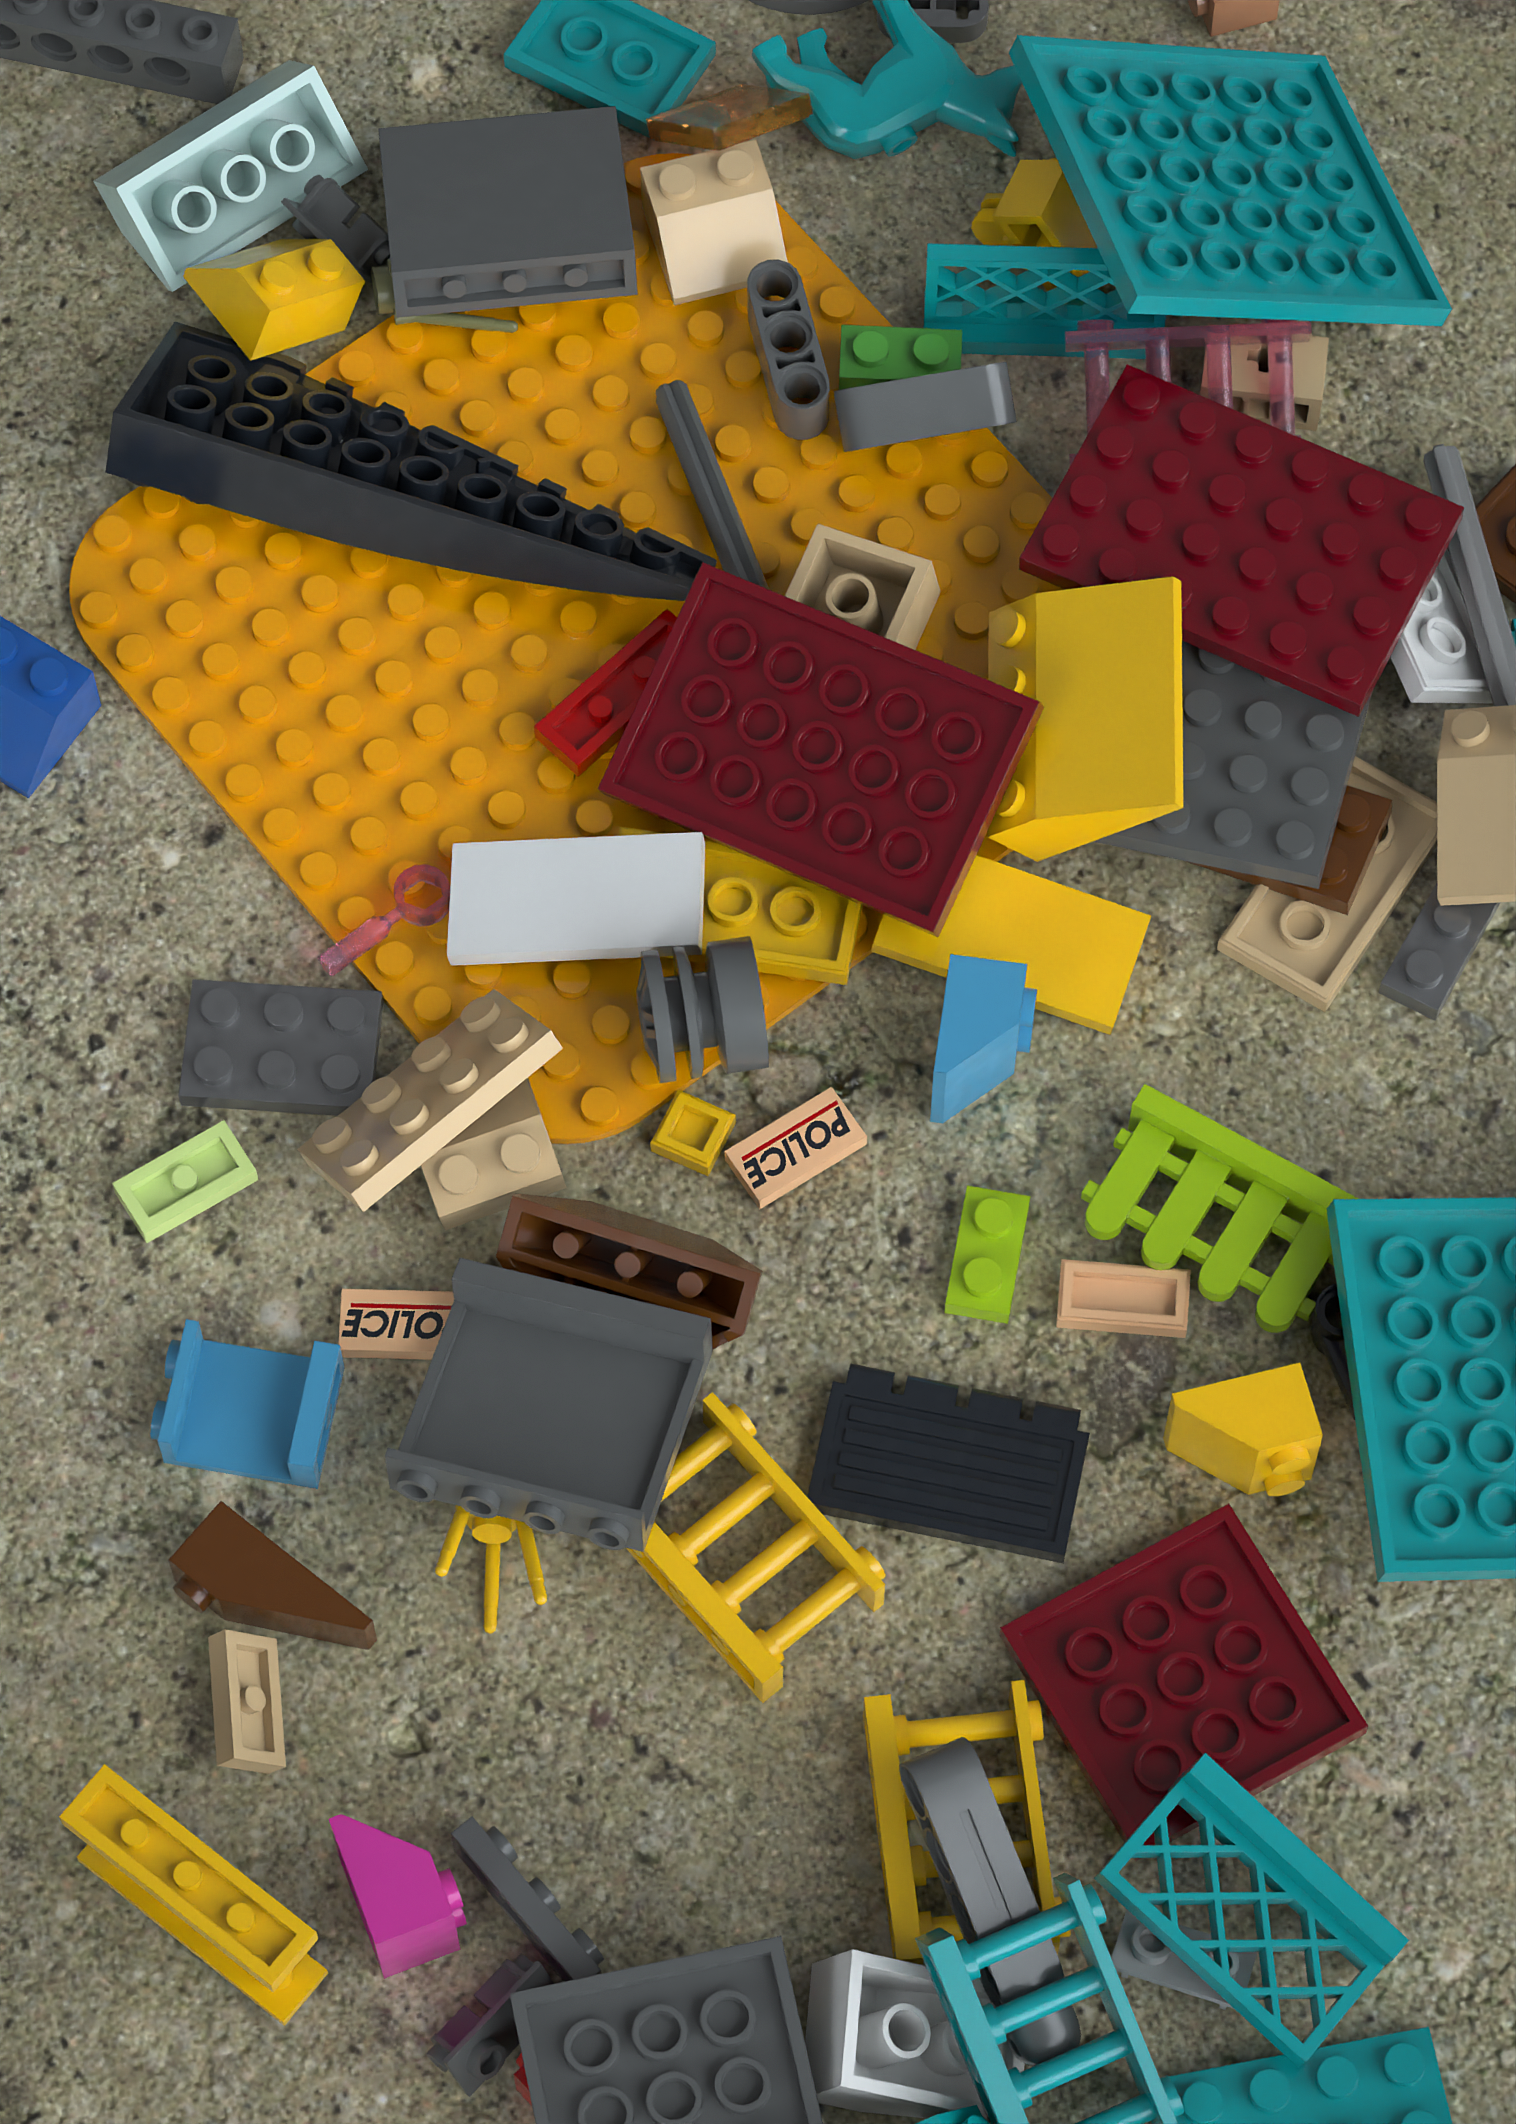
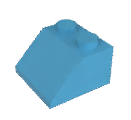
(981, 1029)

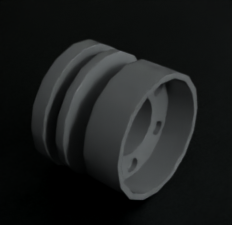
(703, 1009)

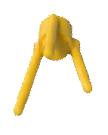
(493, 1533)

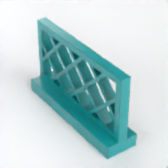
(1016, 313)
(1293, 1875)

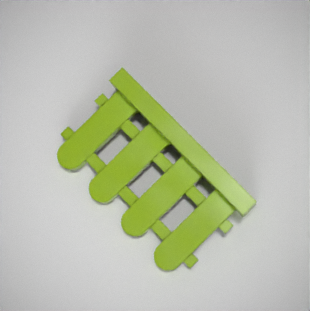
(1214, 1159)

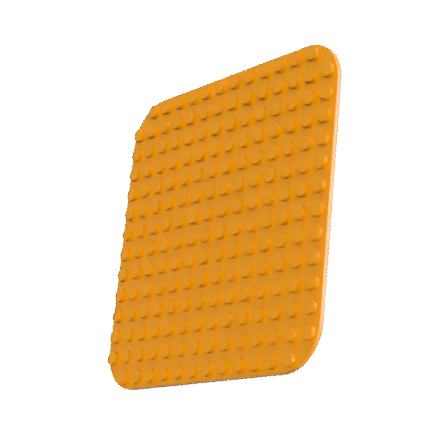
(391, 704)

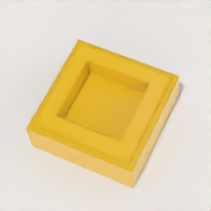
(693, 1133)

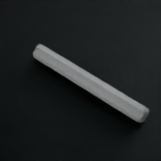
(1476, 576)

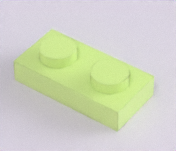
(185, 1181)

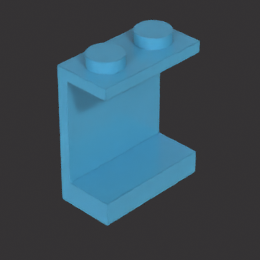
(248, 1409)

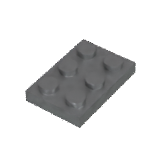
(279, 1047)

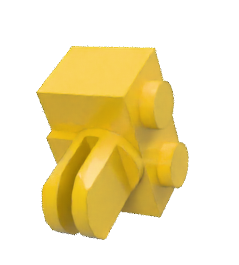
(1034, 212)

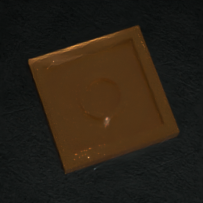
(729, 117)

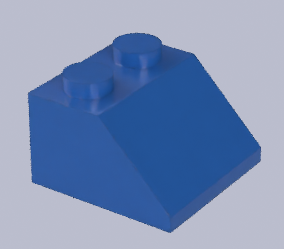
(42, 706)

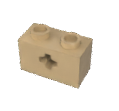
(1251, 380)

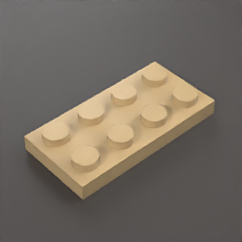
(429, 1099)

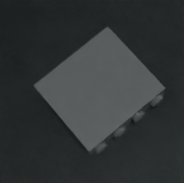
(507, 212)
(553, 1406)

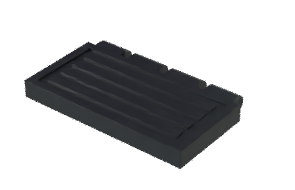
(947, 1467)

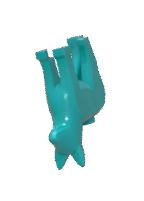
(902, 94)

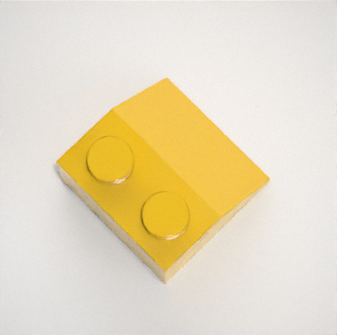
(279, 293)
(1249, 1430)

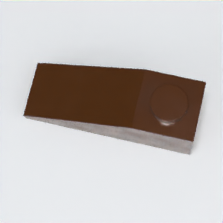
(260, 1585)

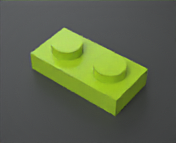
(987, 1254)

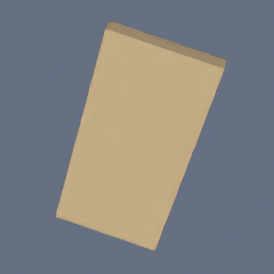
(1317, 948)

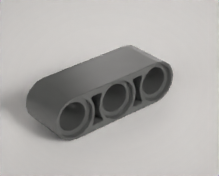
(786, 325)
(925, 406)

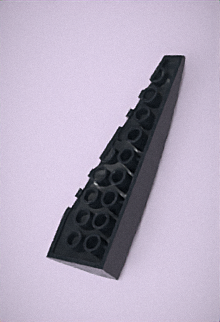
(360, 475)

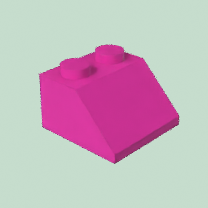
(399, 1895)

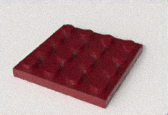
(1180, 1661)

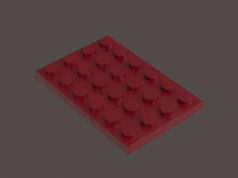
(1276, 541)
(821, 749)

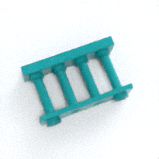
(983, 2028)

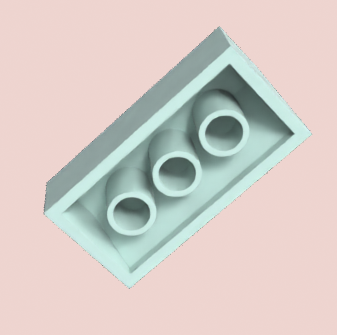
(228, 170)

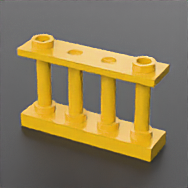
(716, 1605)
(910, 1866)
(194, 1894)

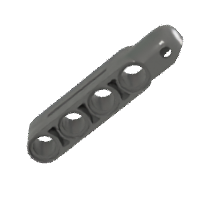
(986, 1885)

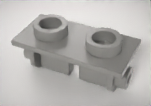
(1148, 1958)

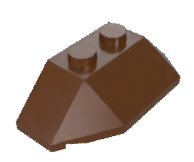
(629, 1258)

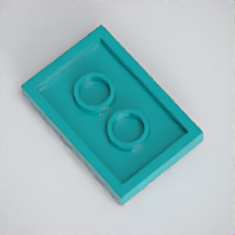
(611, 57)

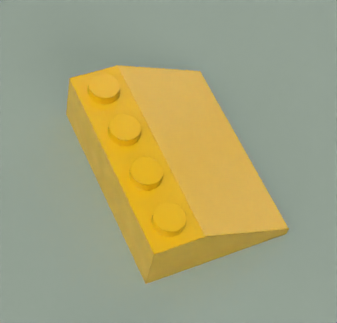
(1110, 718)

